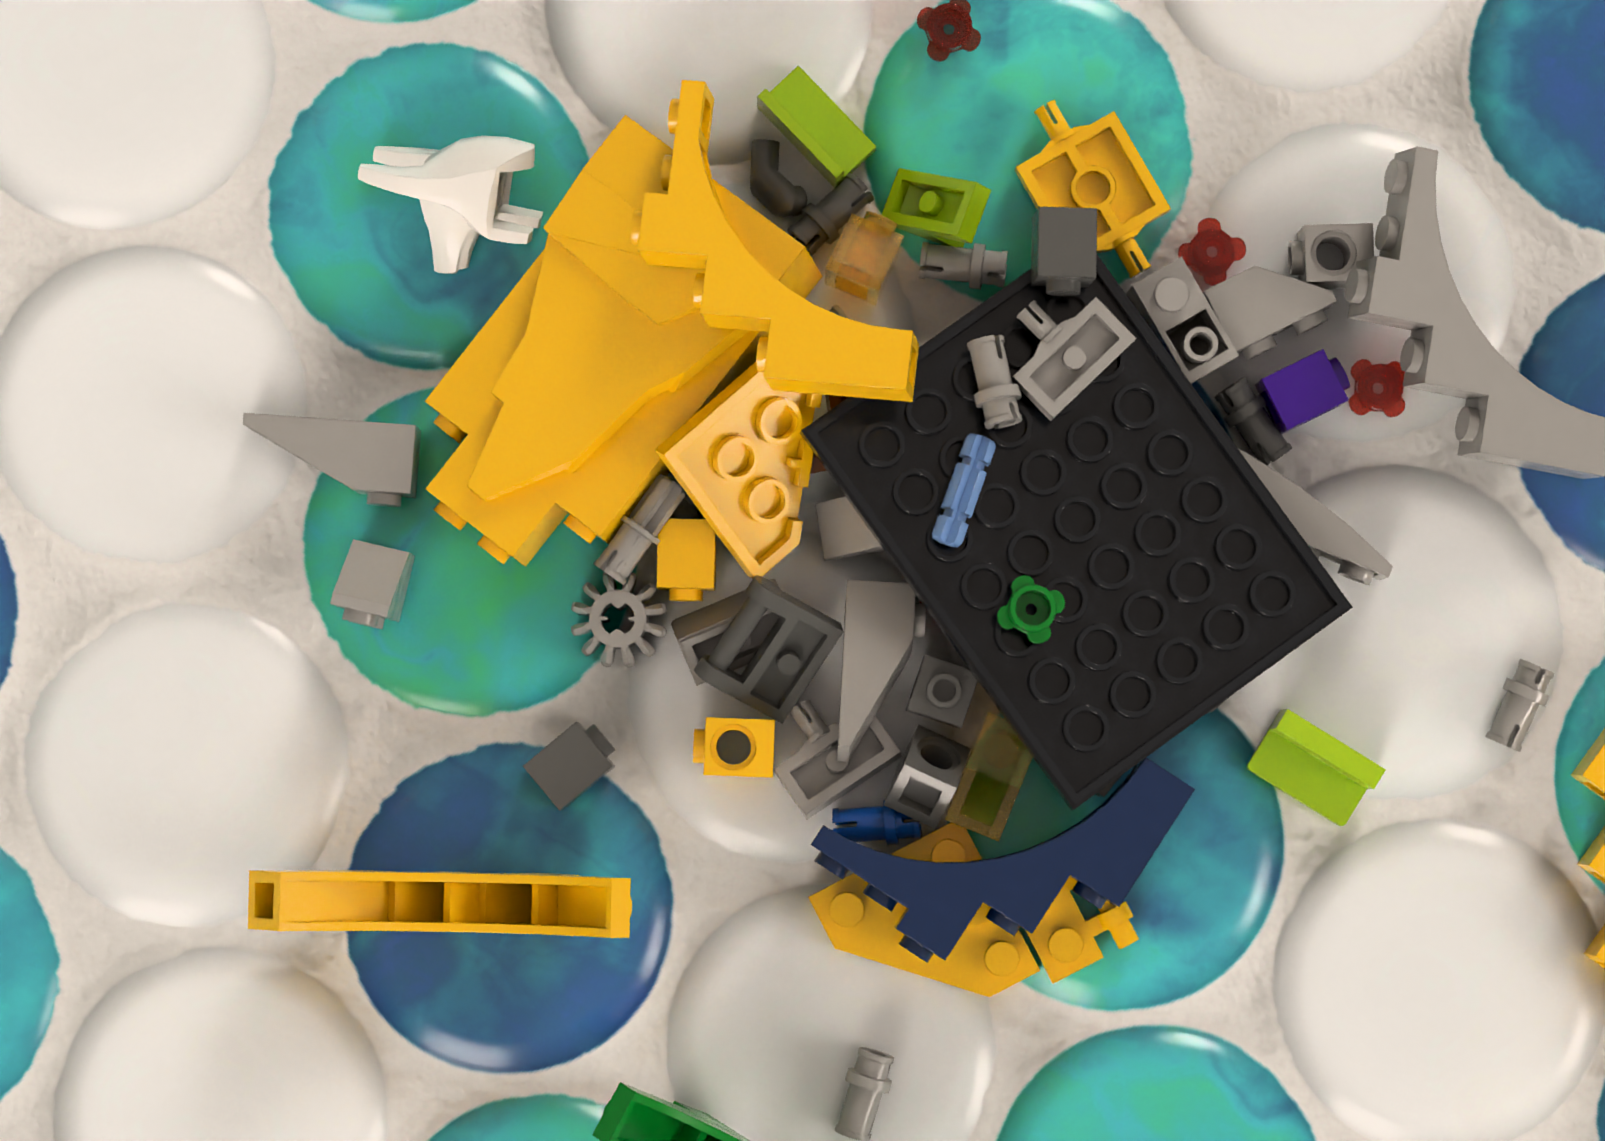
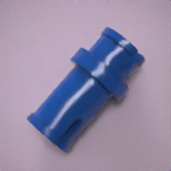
(875, 824)

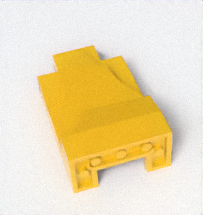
(591, 363)

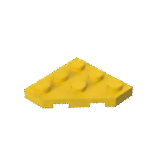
(747, 467)
(980, 962)

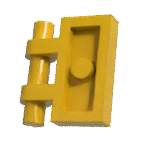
(1067, 940)

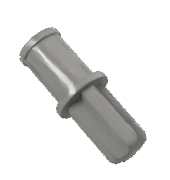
(640, 528)

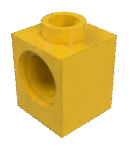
(686, 559)
(761, 737)

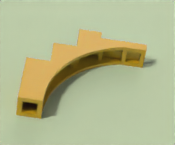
(805, 344)

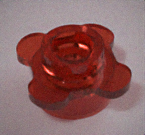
(952, 13)
(1210, 235)
(1364, 397)

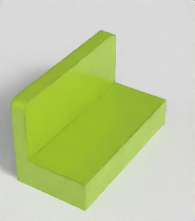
(816, 126)
(1313, 767)

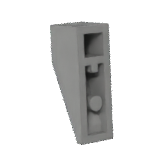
(359, 454)
(876, 647)

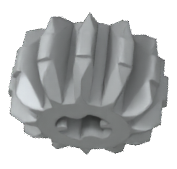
(617, 639)

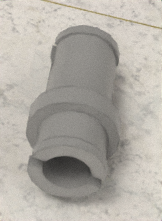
(963, 264)
(995, 386)
(1520, 704)
(864, 1093)

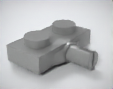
(1069, 354)
(815, 775)

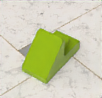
(936, 206)

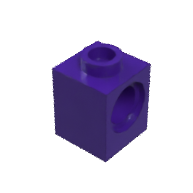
(1304, 390)

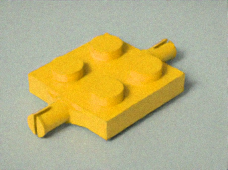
(1097, 170)

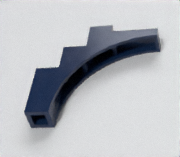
(1099, 852)

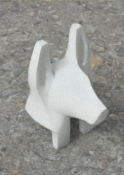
(460, 192)

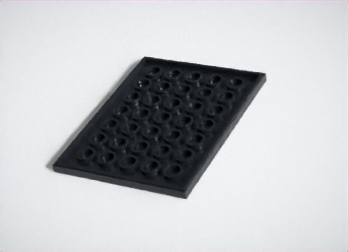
(1123, 503)

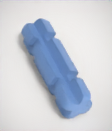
(963, 490)

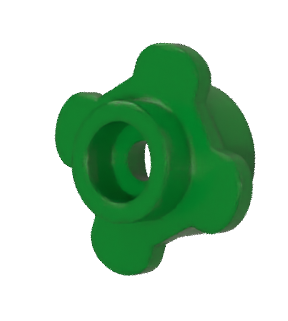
(1047, 606)

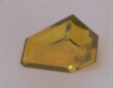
(864, 256)
(990, 779)

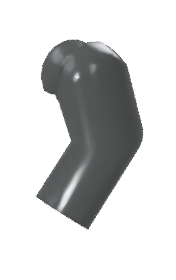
(771, 186)

